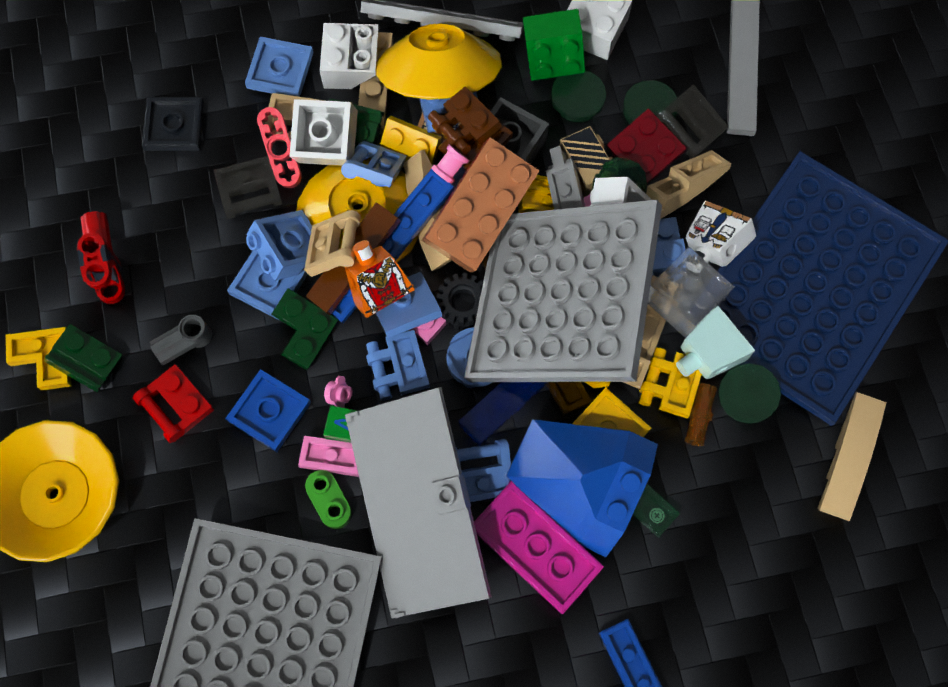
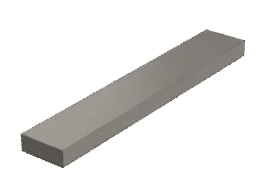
(743, 67)

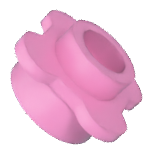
(338, 392)

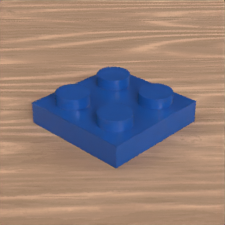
(268, 410)

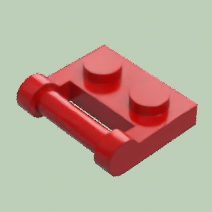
(181, 397)

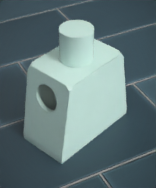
(714, 347)

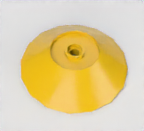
(438, 63)
(333, 194)
(46, 459)

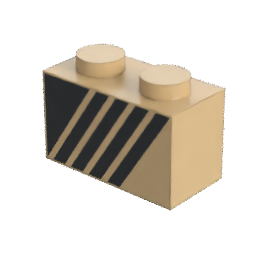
(588, 156)

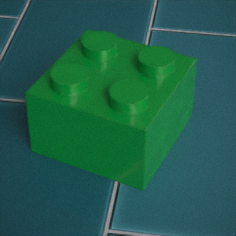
(554, 44)

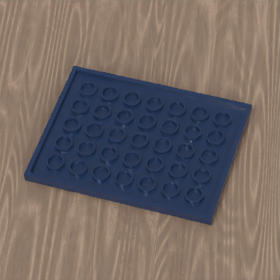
(825, 283)

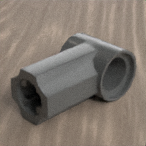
(178, 340)

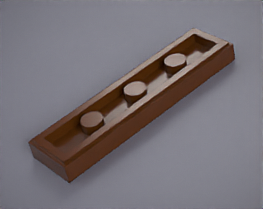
(334, 284)

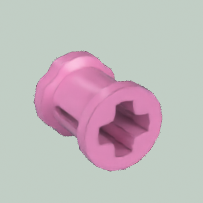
(450, 164)

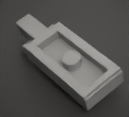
(564, 181)

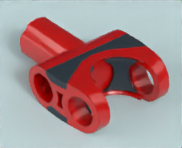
(98, 258)

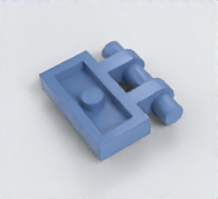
(406, 361)

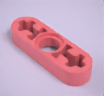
(266, 130)

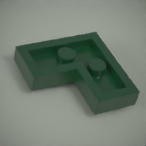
(311, 327)

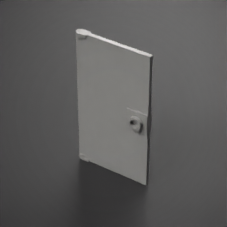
(417, 504)

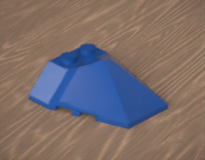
(584, 478)

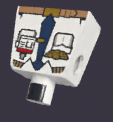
(719, 234)

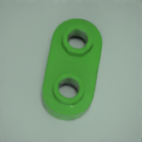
(328, 498)

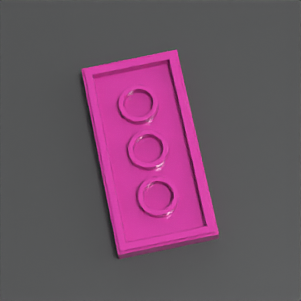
(537, 547)

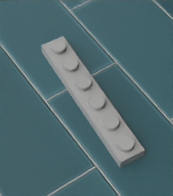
(405, 13)

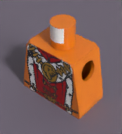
(375, 279)

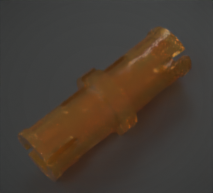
(700, 414)

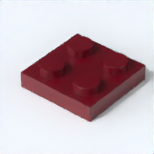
(648, 144)

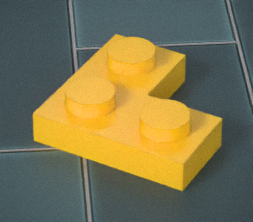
(32, 348)

